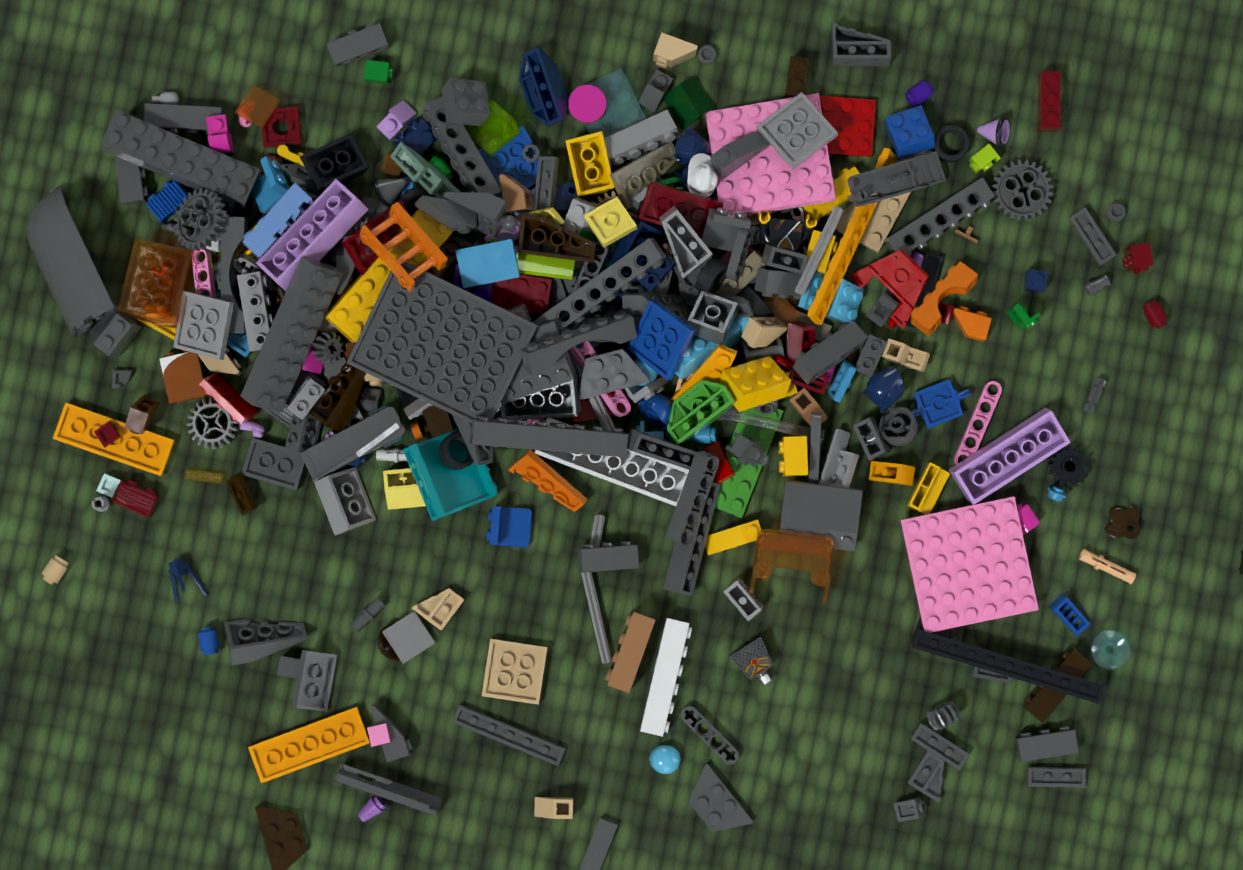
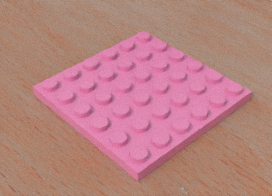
(767, 179)
(969, 564)

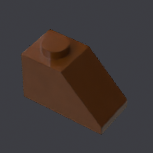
(141, 415)

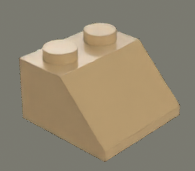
(673, 51)

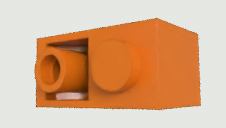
(971, 324)

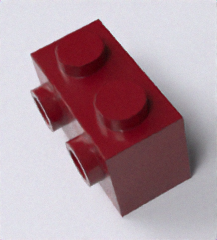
(1138, 258)

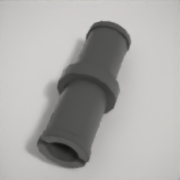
(367, 614)

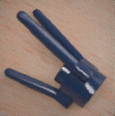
(176, 570)

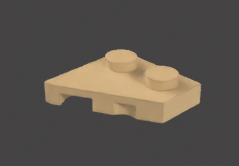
(439, 608)

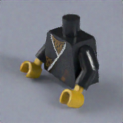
(785, 232)

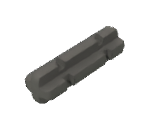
(1095, 395)

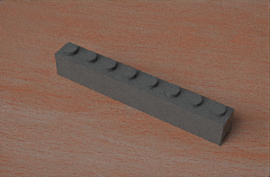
(548, 438)

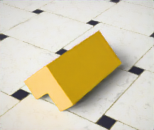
(928, 489)

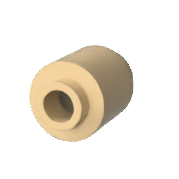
(54, 570)

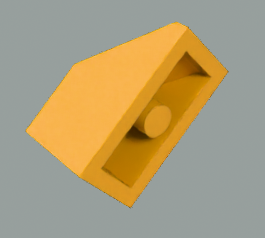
(891, 473)

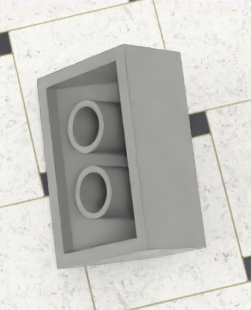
(345, 501)

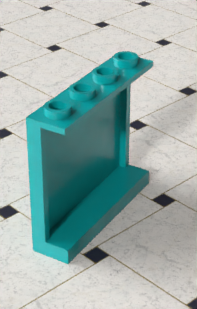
(443, 488)

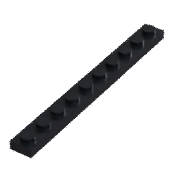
(1008, 666)

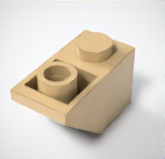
(225, 366)
(554, 807)

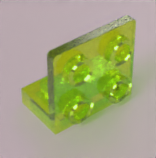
(496, 130)

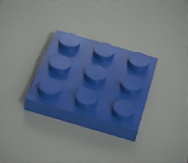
(510, 161)
(661, 339)

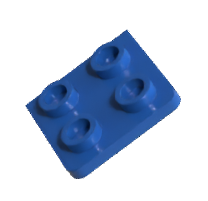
(509, 526)

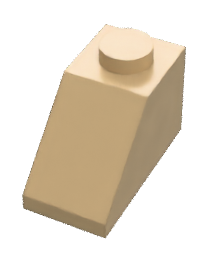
(762, 331)

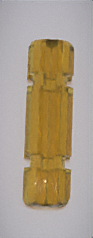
(204, 476)

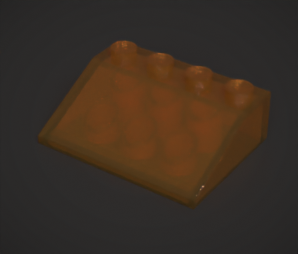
(155, 282)

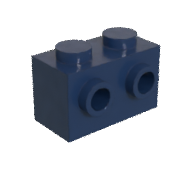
(655, 275)

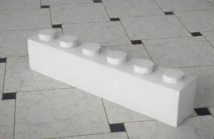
(664, 677)

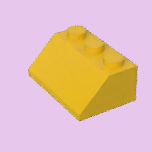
(590, 164)

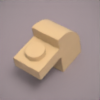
(905, 356)

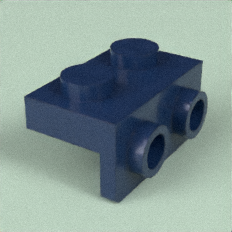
(417, 136)

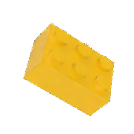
(755, 383)

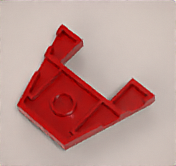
(901, 277)

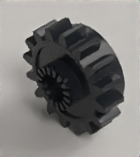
(1077, 461)

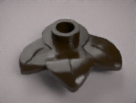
(1121, 521)

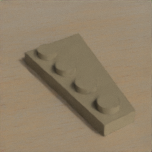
(640, 172)

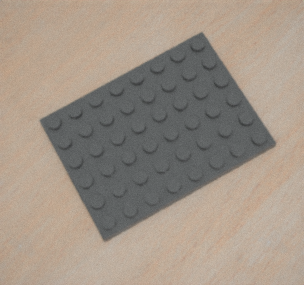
(442, 345)

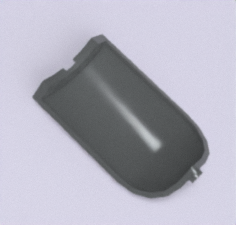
(67, 264)

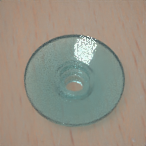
(1120, 651)

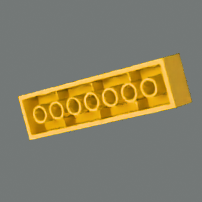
(355, 305)

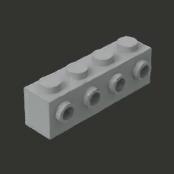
(640, 138)
(255, 308)

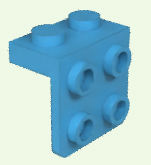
(270, 186)

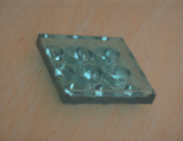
(621, 105)

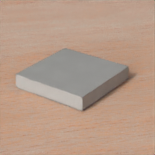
(408, 637)

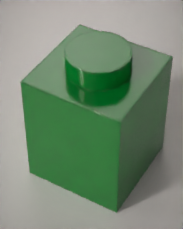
(378, 72)

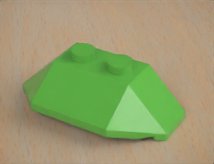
(698, 409)

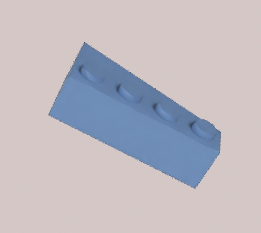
(277, 221)

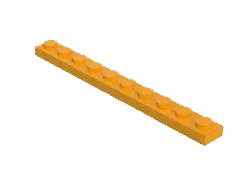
(845, 251)

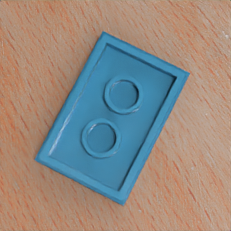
(488, 263)

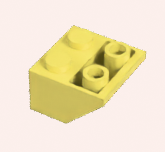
(401, 489)

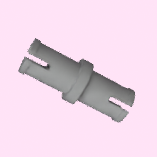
(101, 504)

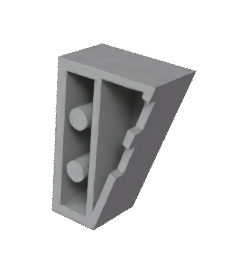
(684, 242)

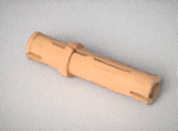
(1107, 566)

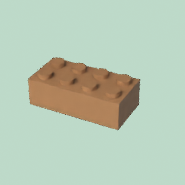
(631, 651)

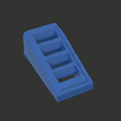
(1056, 608)

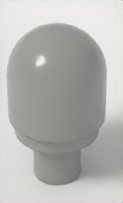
(168, 98)

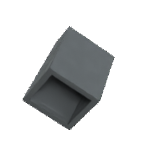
(114, 333)

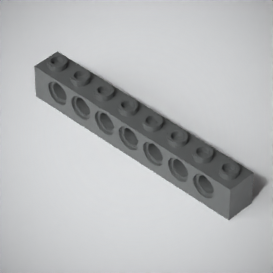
(632, 259)

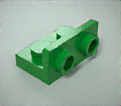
(1020, 317)

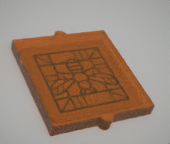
(257, 106)

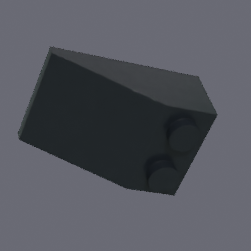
(334, 161)

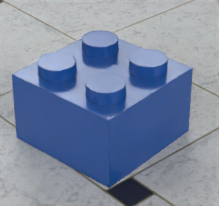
(909, 132)

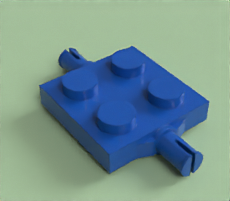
(939, 403)

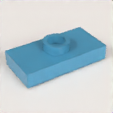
(842, 381)

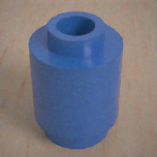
(208, 641)

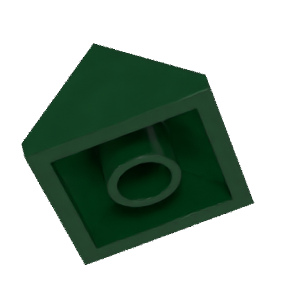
(688, 102)

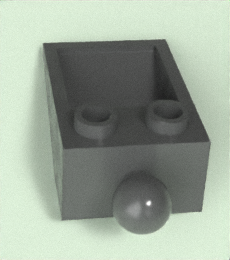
(488, 208)

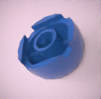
(657, 410)

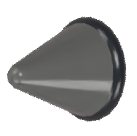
(388, 189)

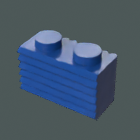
(167, 201)

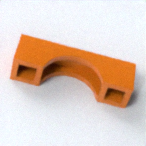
(958, 281)

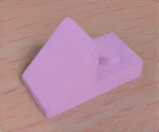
(396, 120)

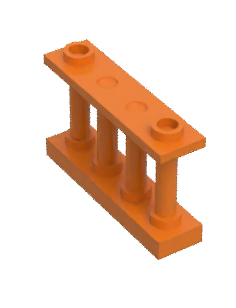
(410, 230)

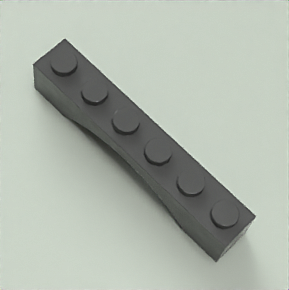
(230, 242)
(543, 355)

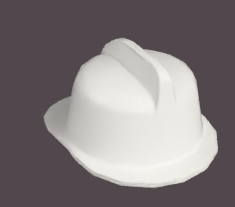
(701, 175)

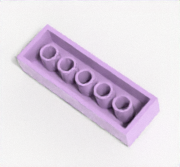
(313, 233)
(1009, 456)

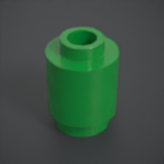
(442, 167)

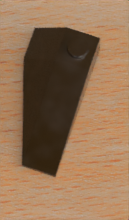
(549, 239)
(339, 398)

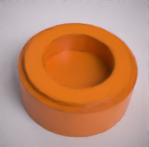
(416, 431)

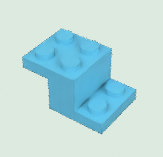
(845, 302)

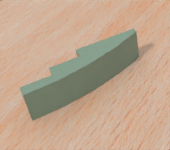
(422, 171)

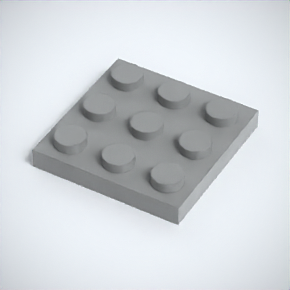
(797, 131)
(203, 325)

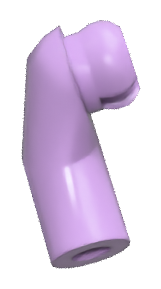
(252, 426)

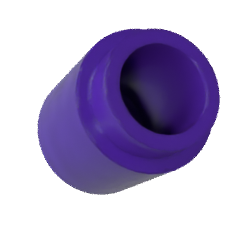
(919, 93)

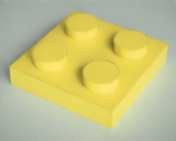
(610, 222)

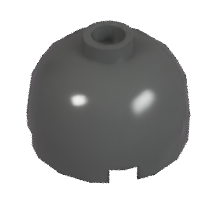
(898, 426)

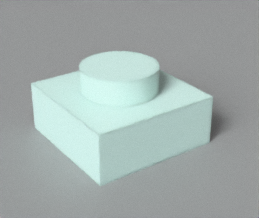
(108, 486)

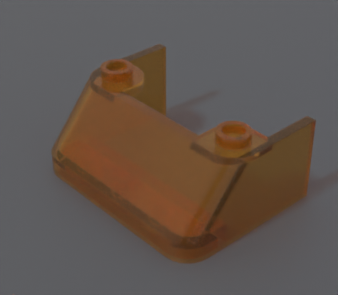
(793, 552)

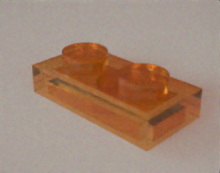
(781, 309)

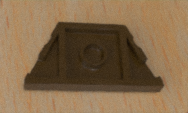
(281, 836)

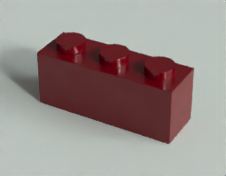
(1048, 101)

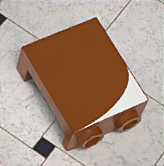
(182, 376)

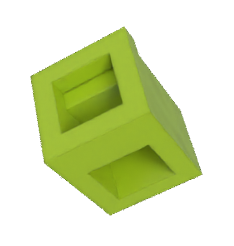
(983, 159)

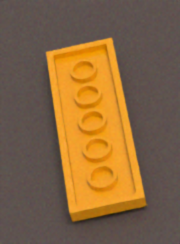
(142, 451)
(309, 745)

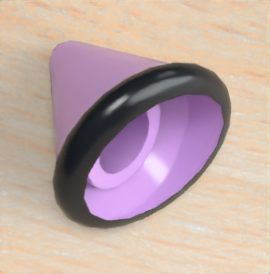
(996, 131)

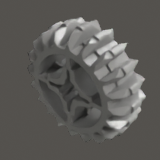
(207, 430)

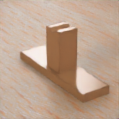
(967, 234)

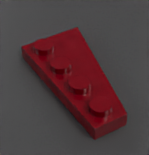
(362, 254)

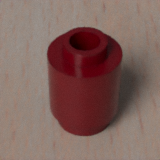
(1155, 314)

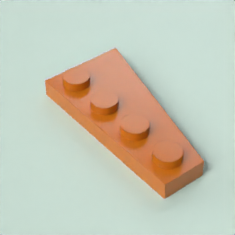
(548, 480)

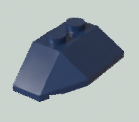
(543, 87)

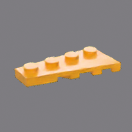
(711, 370)

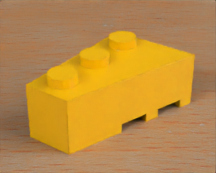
(841, 193)

